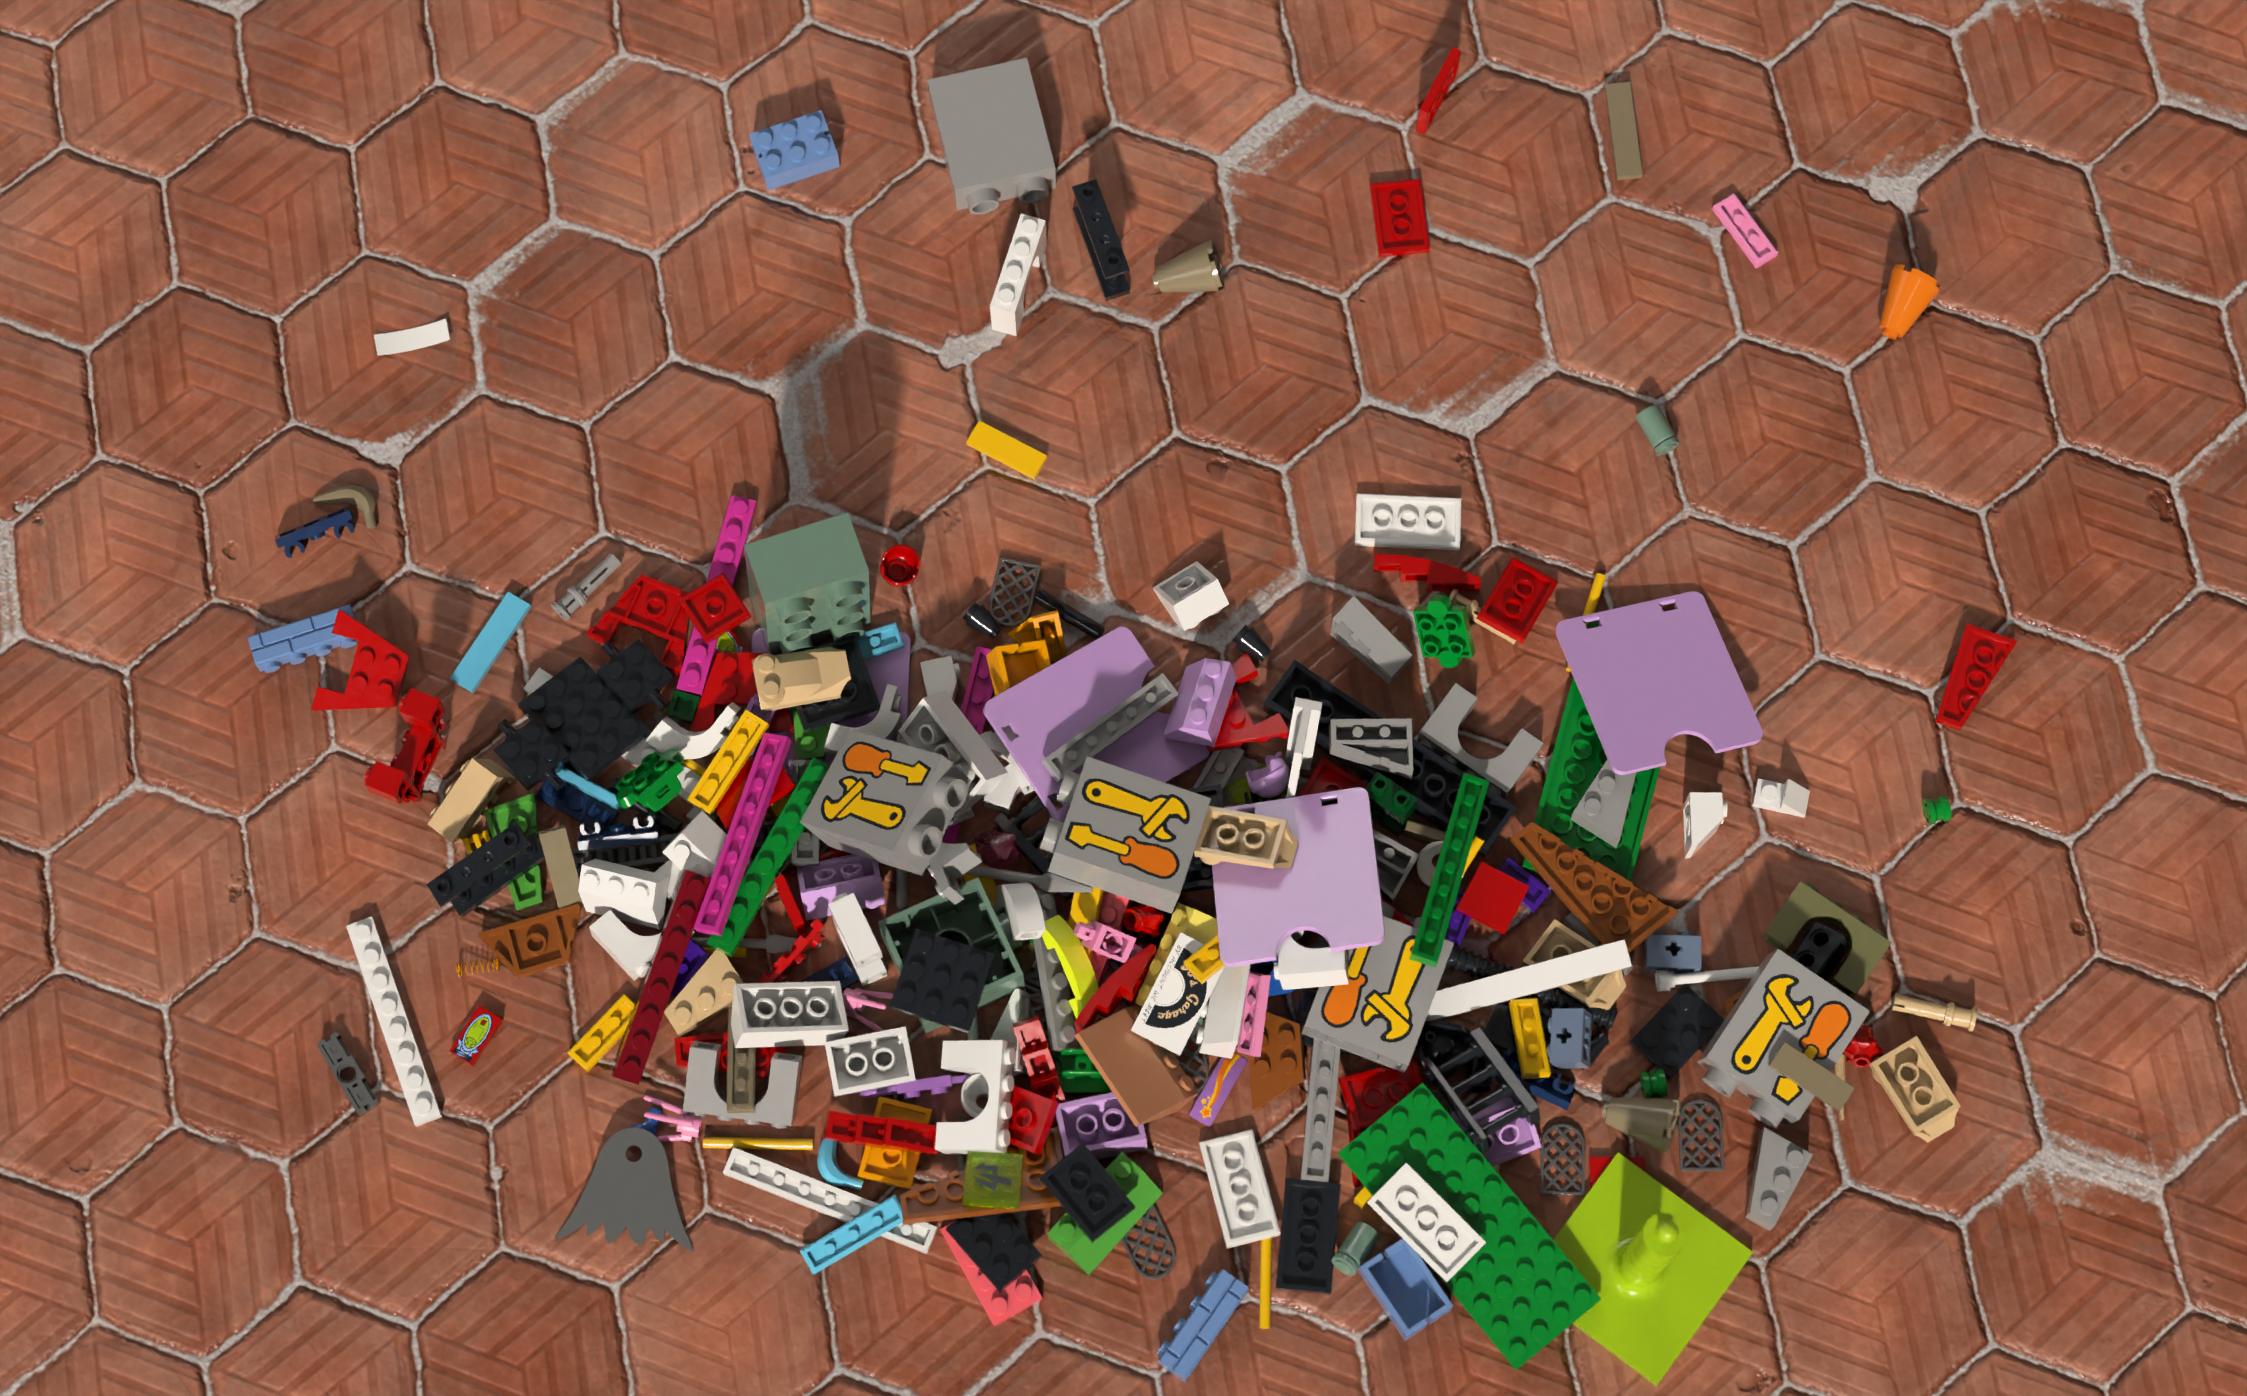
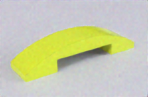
(1073, 960)

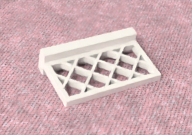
(1301, 739)

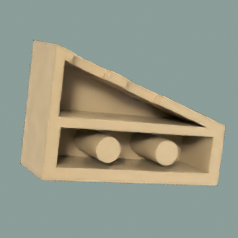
(468, 798)
(704, 995)

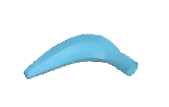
(830, 1168)

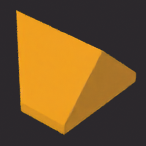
(1042, 627)

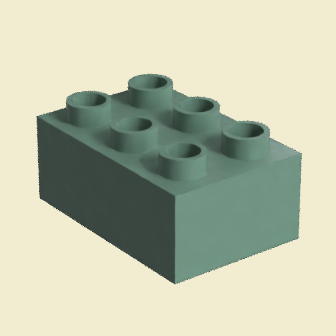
(809, 585)

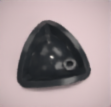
(1442, 1042)

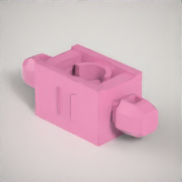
(1093, 939)

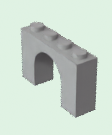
(1441, 736)
(706, 1095)

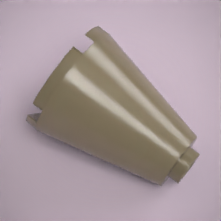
(1191, 271)
(1644, 1119)

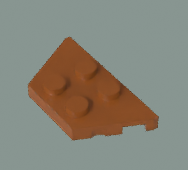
(535, 942)
(1280, 1061)

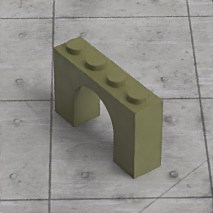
(1809, 906)

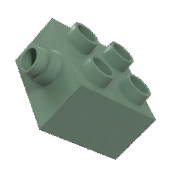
(967, 922)

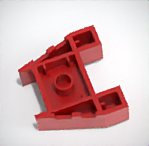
(421, 746)

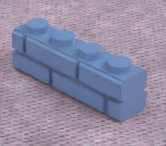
(298, 640)
(1202, 1325)

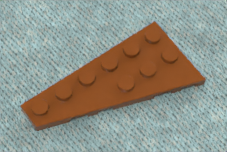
(1596, 895)
(945, 1197)

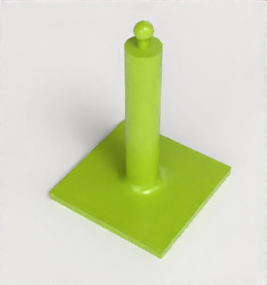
(1651, 1265)

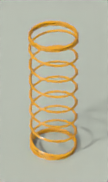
(459, 970)

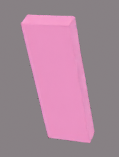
(1745, 230)
(1254, 1014)

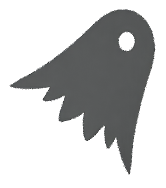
(629, 1192)

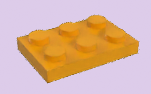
(888, 1165)

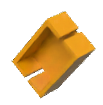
(1010, 670)

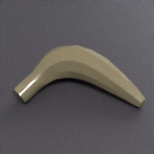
(353, 495)

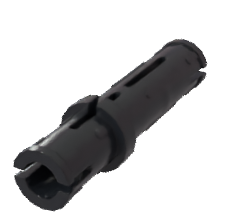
(666, 821)

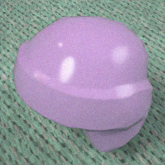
(1269, 780)

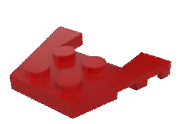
(652, 609)
(375, 672)
(734, 682)
(1237, 724)

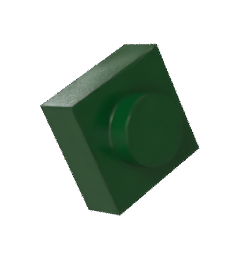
(683, 706)

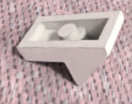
(1782, 798)

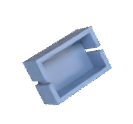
(794, 150)
(1405, 1289)

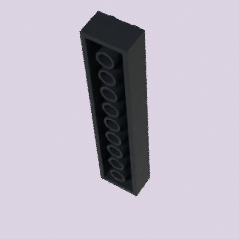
(1433, 778)

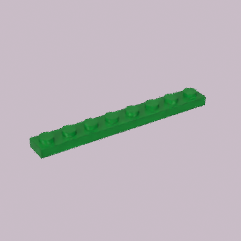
(770, 860)
(1449, 870)

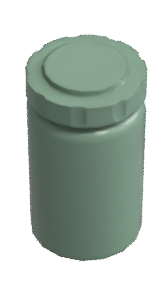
(1657, 430)
(1355, 1248)

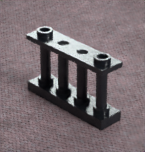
(1101, 240)
(1029, 844)
(488, 870)
(1494, 1067)

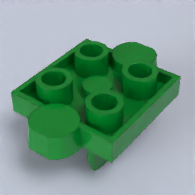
(1444, 630)
(652, 782)
(1079, 1073)

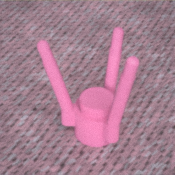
(857, 999)
(687, 1124)

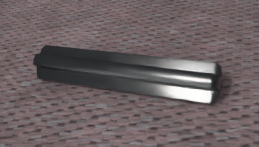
(1069, 614)

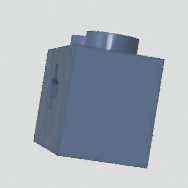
(1684, 943)
(1576, 1050)

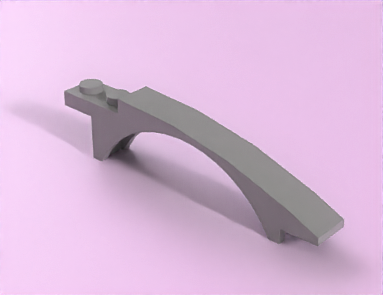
(950, 864)

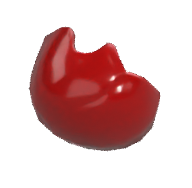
(900, 565)

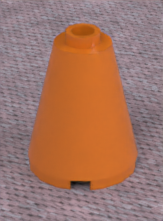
(1906, 300)

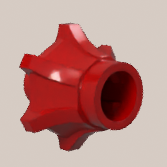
(1143, 919)
(1863, 1047)

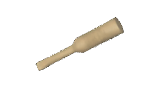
(1840, 1072)

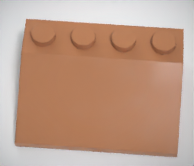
(1136, 1069)

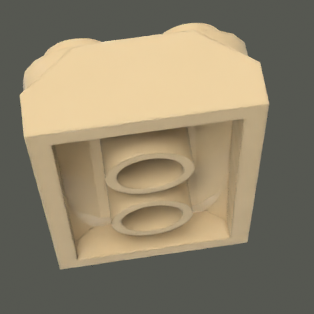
(800, 677)
(1245, 839)
(1561, 941)
(1917, 1089)

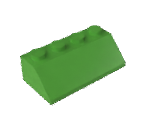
(1137, 1188)

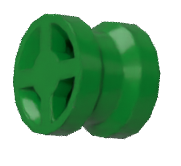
(1936, 809)
(1653, 1083)

